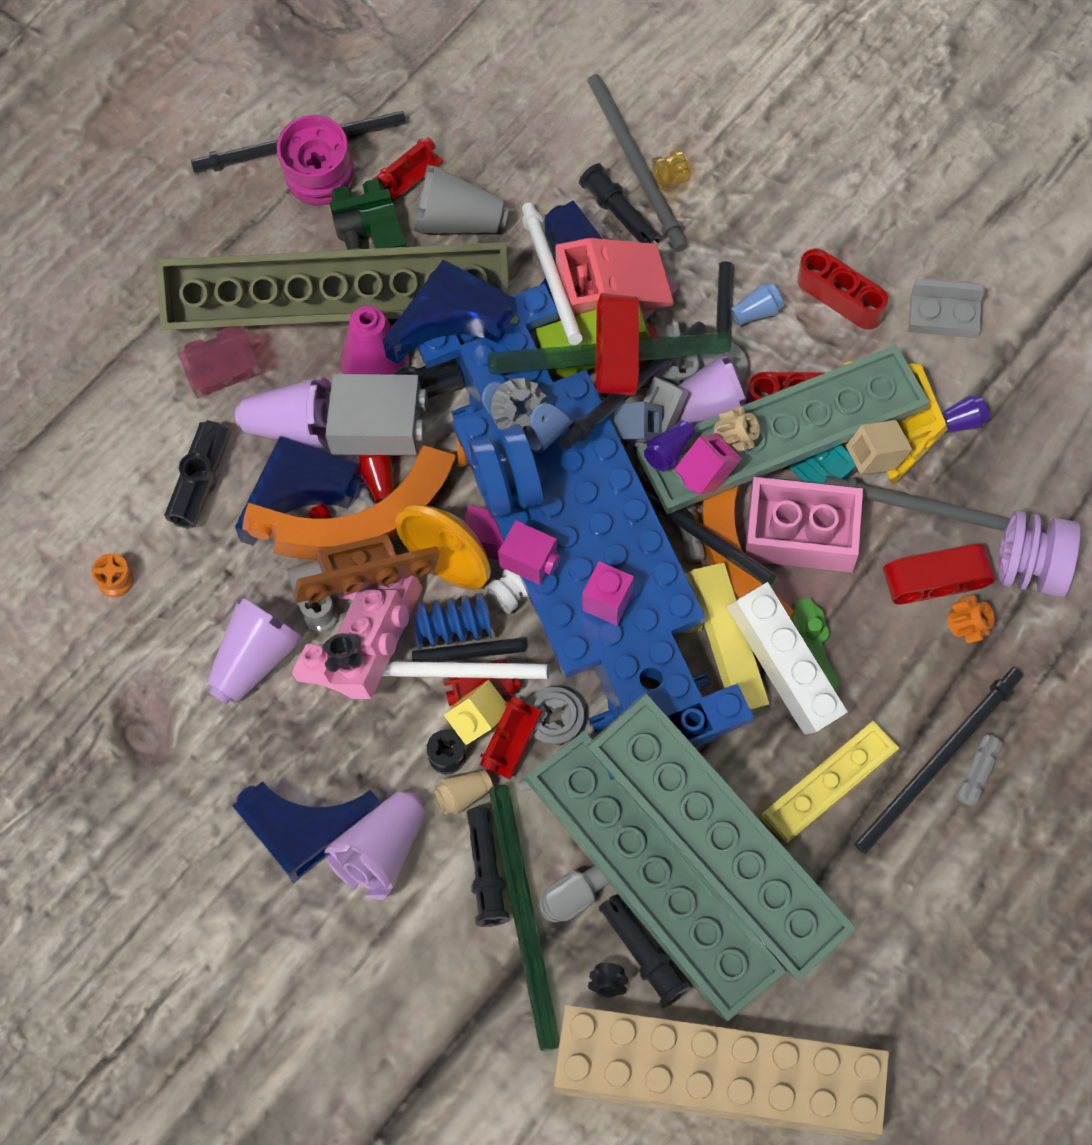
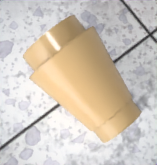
(460, 791)

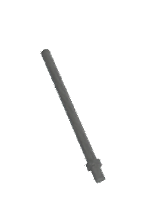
(671, 228)
(926, 505)

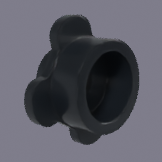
(339, 644)
(608, 980)

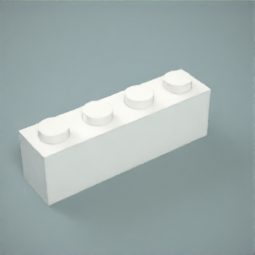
(786, 659)

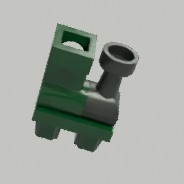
(365, 216)

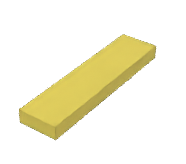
(730, 648)
(829, 783)

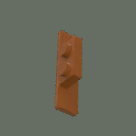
(360, 565)

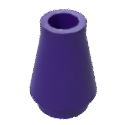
(966, 414)
(667, 447)

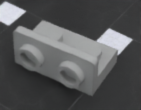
(946, 307)

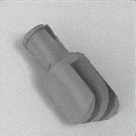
(571, 895)

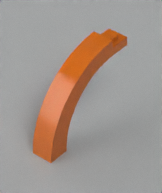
(718, 516)
(305, 536)

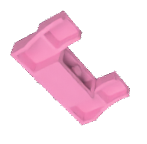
(378, 621)

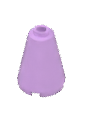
(711, 392)
(289, 412)
(248, 651)
(378, 845)

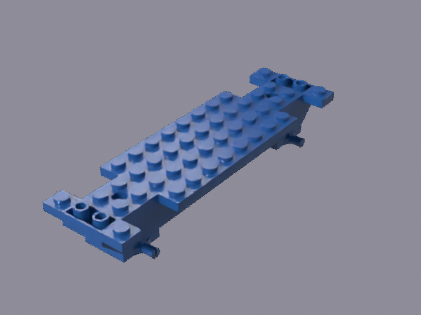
(596, 515)

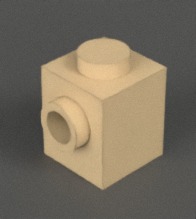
(878, 447)

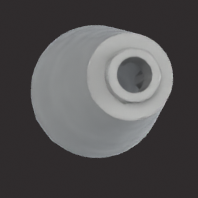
(456, 206)

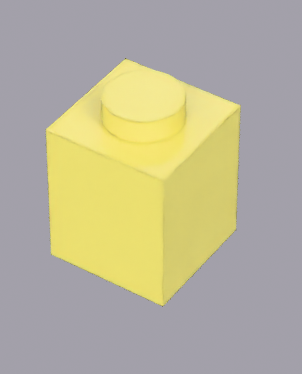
(476, 712)

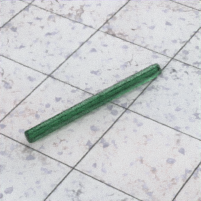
(585, 354)
(524, 919)

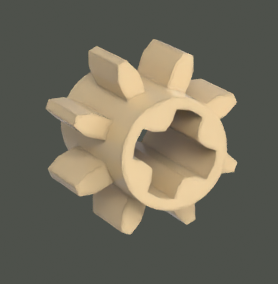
(738, 429)

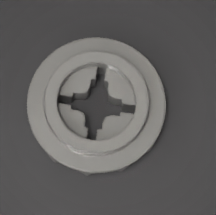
(503, 409)
(557, 700)

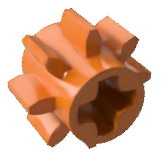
(971, 619)

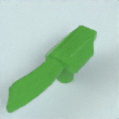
(813, 629)

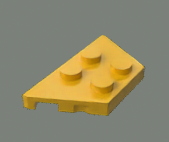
(921, 428)

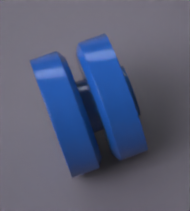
(511, 469)

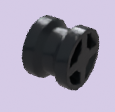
(449, 759)

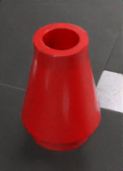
(377, 475)

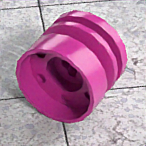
(315, 158)

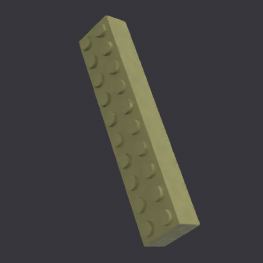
(310, 284)

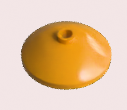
(461, 556)

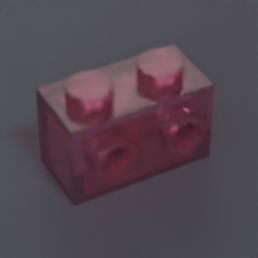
(219, 361)

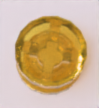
(670, 169)

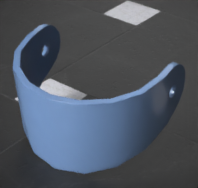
(545, 431)

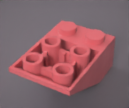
(612, 267)

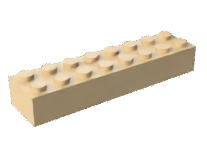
(722, 1073)

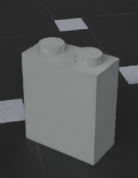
(375, 414)

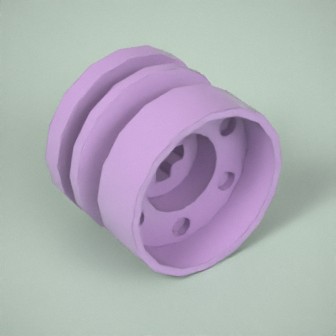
(1033, 552)

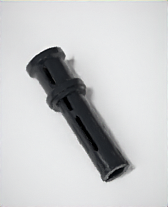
(611, 197)
(487, 882)
(654, 965)

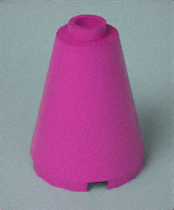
(364, 347)

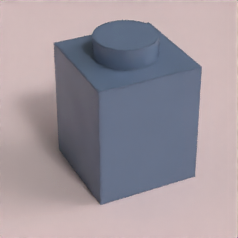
(637, 421)

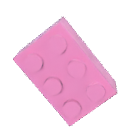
(804, 524)

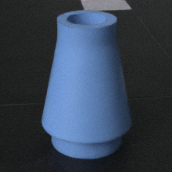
(759, 304)

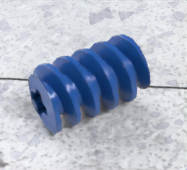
(451, 621)

